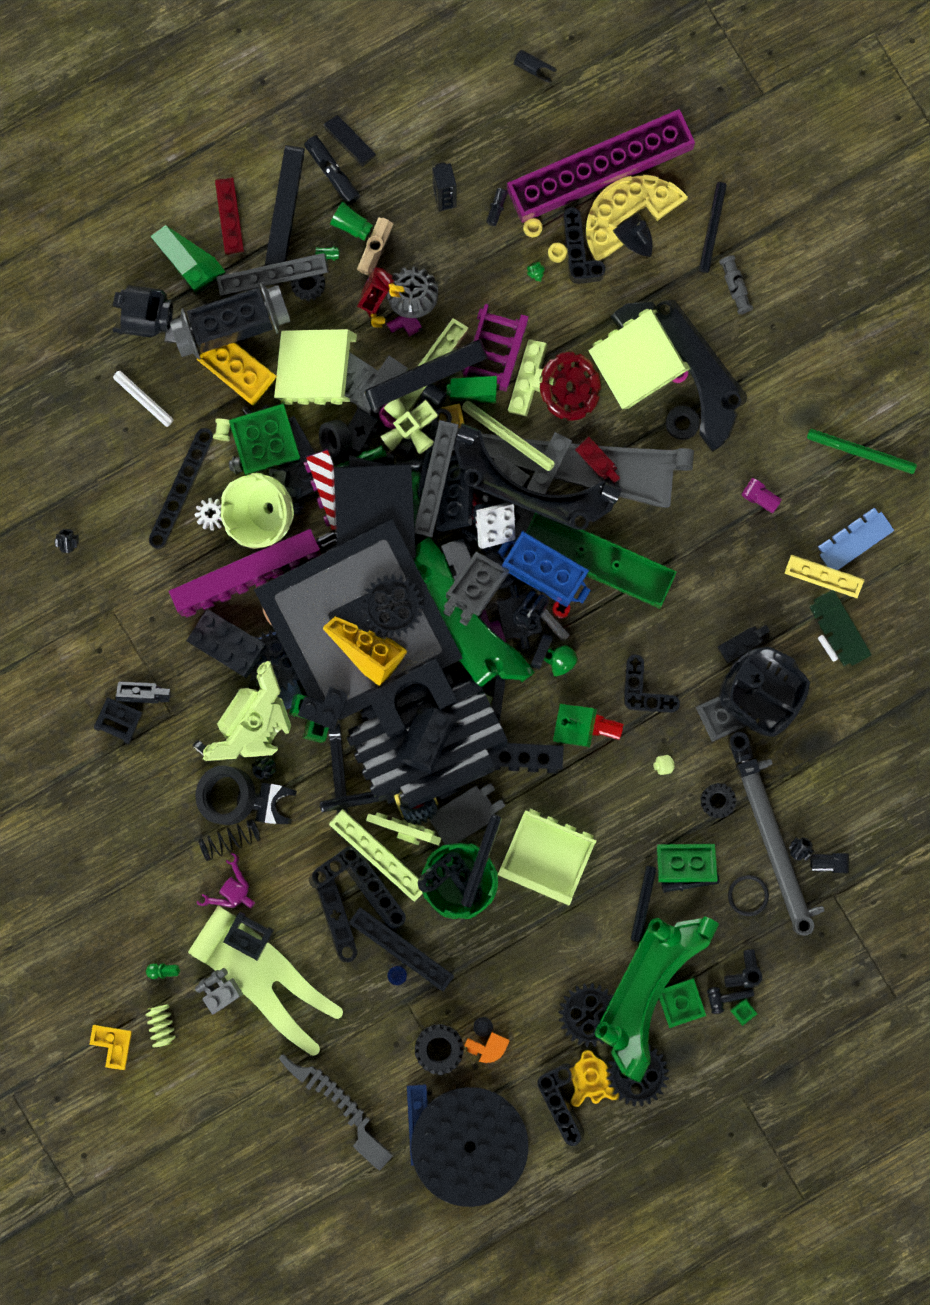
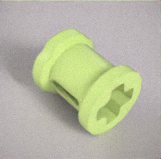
(222, 430)

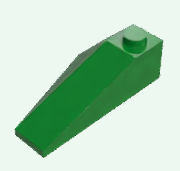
(192, 263)

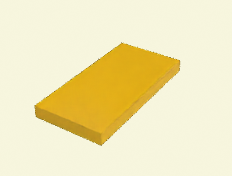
(238, 371)

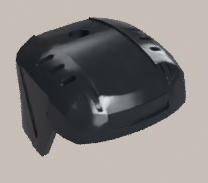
(765, 695)

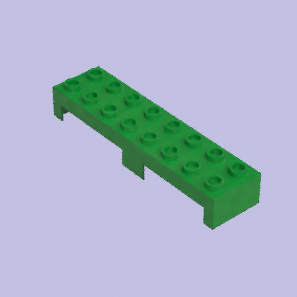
(606, 561)

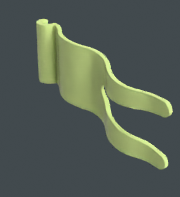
(257, 977)

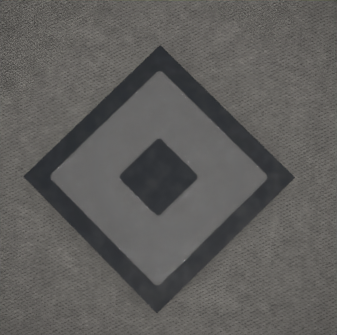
(334, 586)

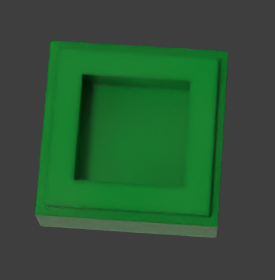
(743, 1012)

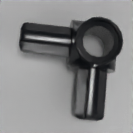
(750, 967)

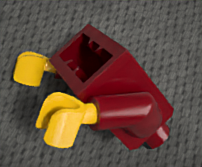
(375, 291)

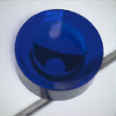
(397, 975)

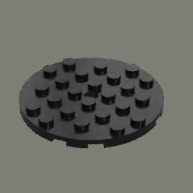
(465, 1176)

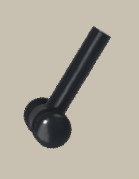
(716, 999)

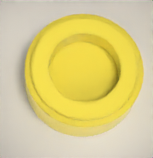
(533, 227)
(557, 252)

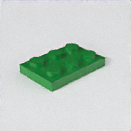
(686, 863)

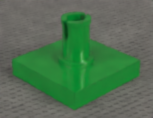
(575, 725)

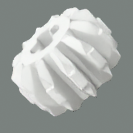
(204, 518)

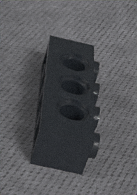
(444, 186)
(554, 753)

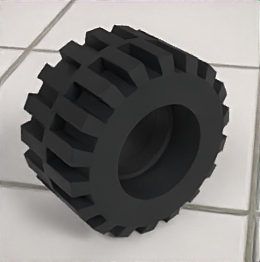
(451, 1061)

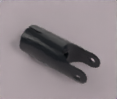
(532, 65)

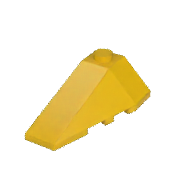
(371, 654)

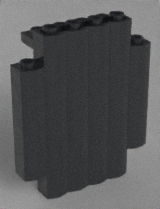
(461, 760)

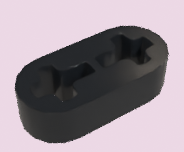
(541, 651)

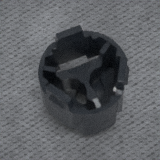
(143, 311)

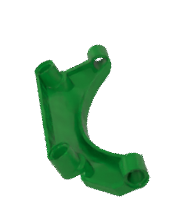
(482, 650)
(654, 963)

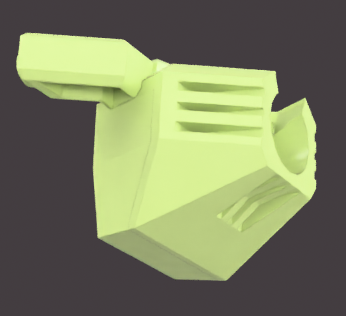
(251, 720)

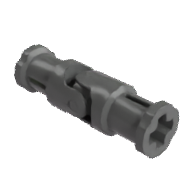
(736, 284)

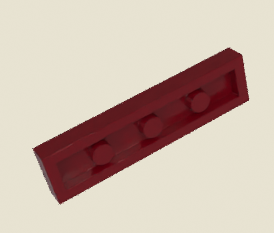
(229, 216)

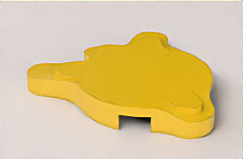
(591, 1080)

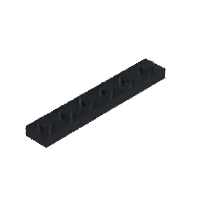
(401, 949)

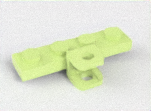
(528, 378)
(407, 831)

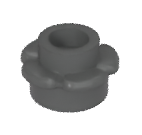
(236, 465)

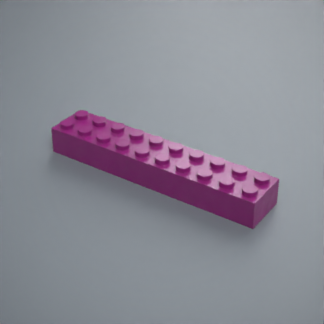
(600, 165)

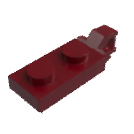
(597, 460)

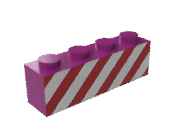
(320, 467)

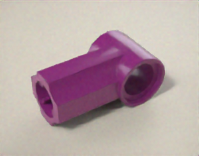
(757, 493)

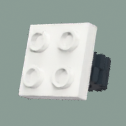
(494, 523)

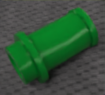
(331, 253)

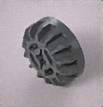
(417, 298)

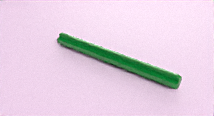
(861, 451)

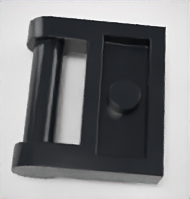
(121, 714)
(245, 942)

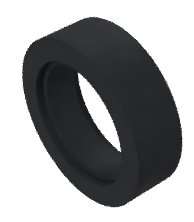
(204, 789)

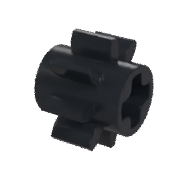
(66, 540)
(264, 767)
(801, 849)

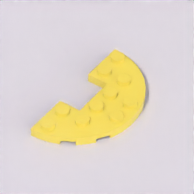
(621, 202)

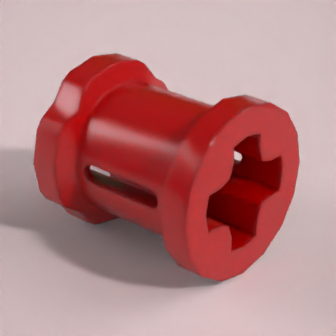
(558, 613)

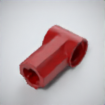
(607, 728)

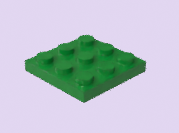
(264, 439)

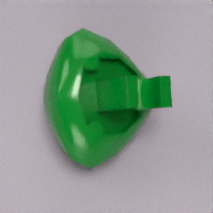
(562, 660)

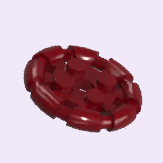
(580, 384)

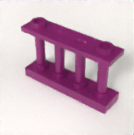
(512, 343)

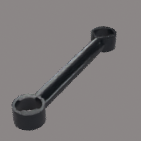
(337, 764)

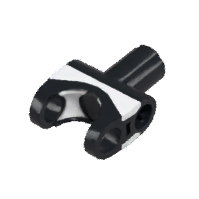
(266, 803)

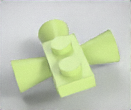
(409, 425)

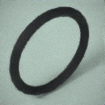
(765, 891)

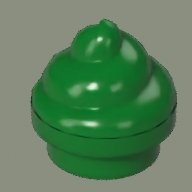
(536, 271)

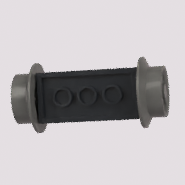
(229, 320)

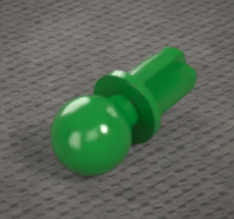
(154, 971)

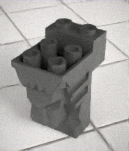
(363, 376)

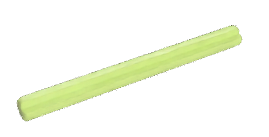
(508, 435)

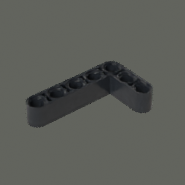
(362, 882)

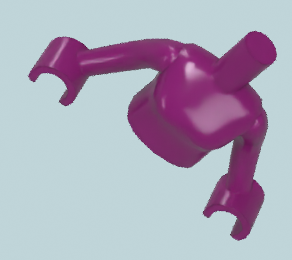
(232, 890)

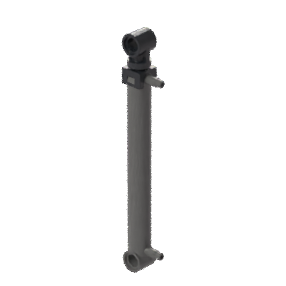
(771, 834)

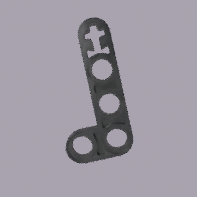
(578, 246)
(436, 398)
(565, 1105)

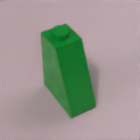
(473, 389)

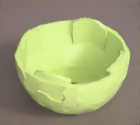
(246, 511)

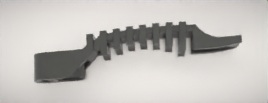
(366, 1144)

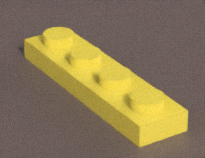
(824, 576)

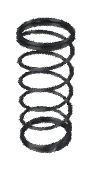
(251, 823)

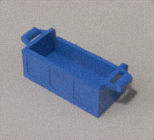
(545, 569)

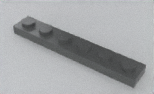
(273, 274)
(435, 478)
(542, 478)

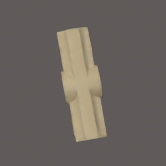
(379, 236)

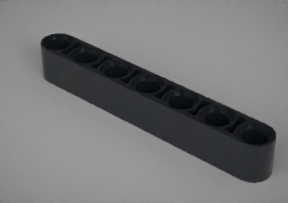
(285, 205)
(425, 374)

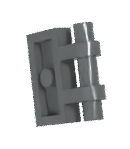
(223, 995)

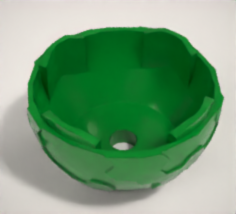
(447, 897)

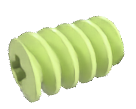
(160, 1026)

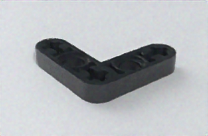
(637, 692)
(453, 870)

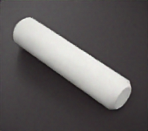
(828, 648)

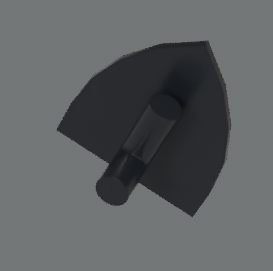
(635, 235)

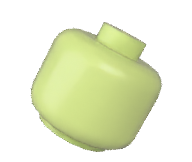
(664, 765)

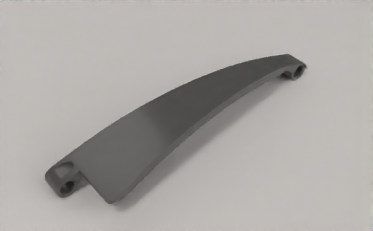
(643, 473)

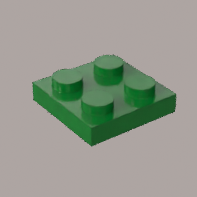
(681, 1003)

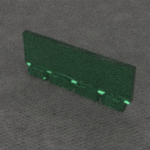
(844, 632)

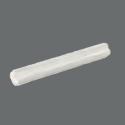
(145, 400)

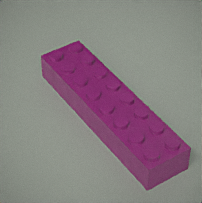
(244, 573)

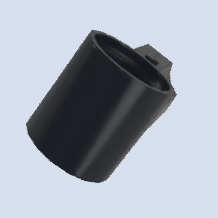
(836, 862)

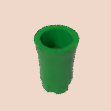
(351, 222)

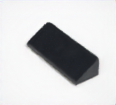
(349, 140)

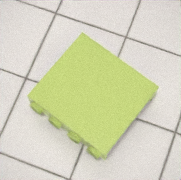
(637, 359)
(313, 366)
(547, 856)

